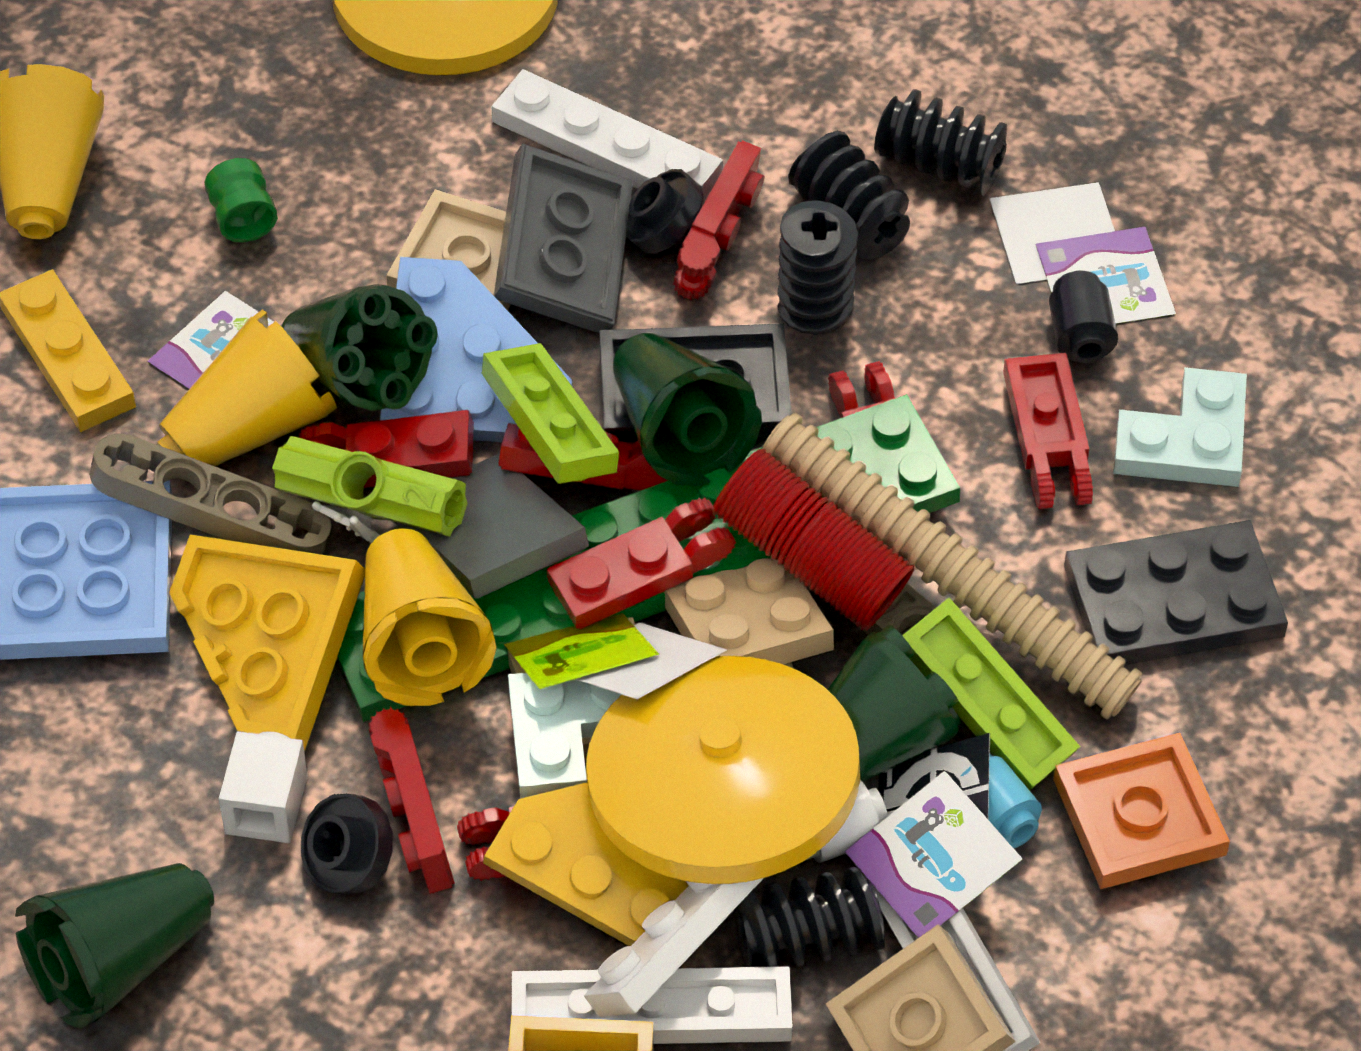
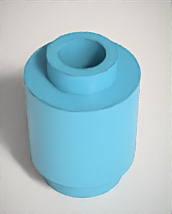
(1011, 804)

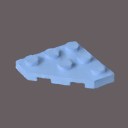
(467, 326)

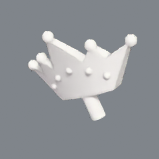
(353, 520)

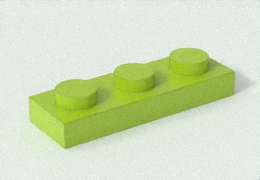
(550, 413)
(990, 694)

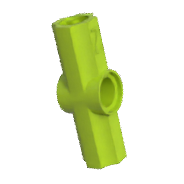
(399, 494)

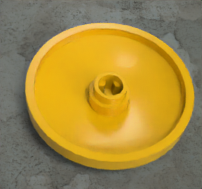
(443, 34)
(724, 771)

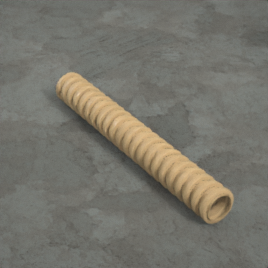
(956, 568)

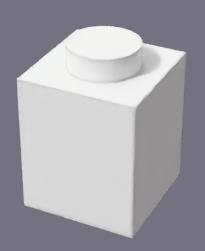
(263, 786)

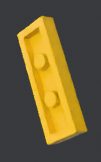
(67, 350)

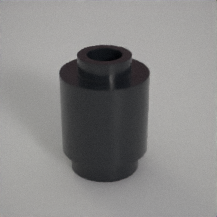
(1082, 317)

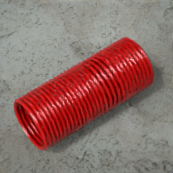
(829, 552)

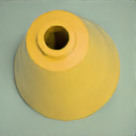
(45, 145)
(246, 397)
(420, 623)

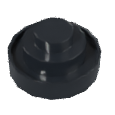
(663, 211)
(346, 843)

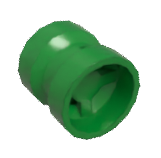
(240, 200)

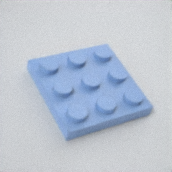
(81, 574)

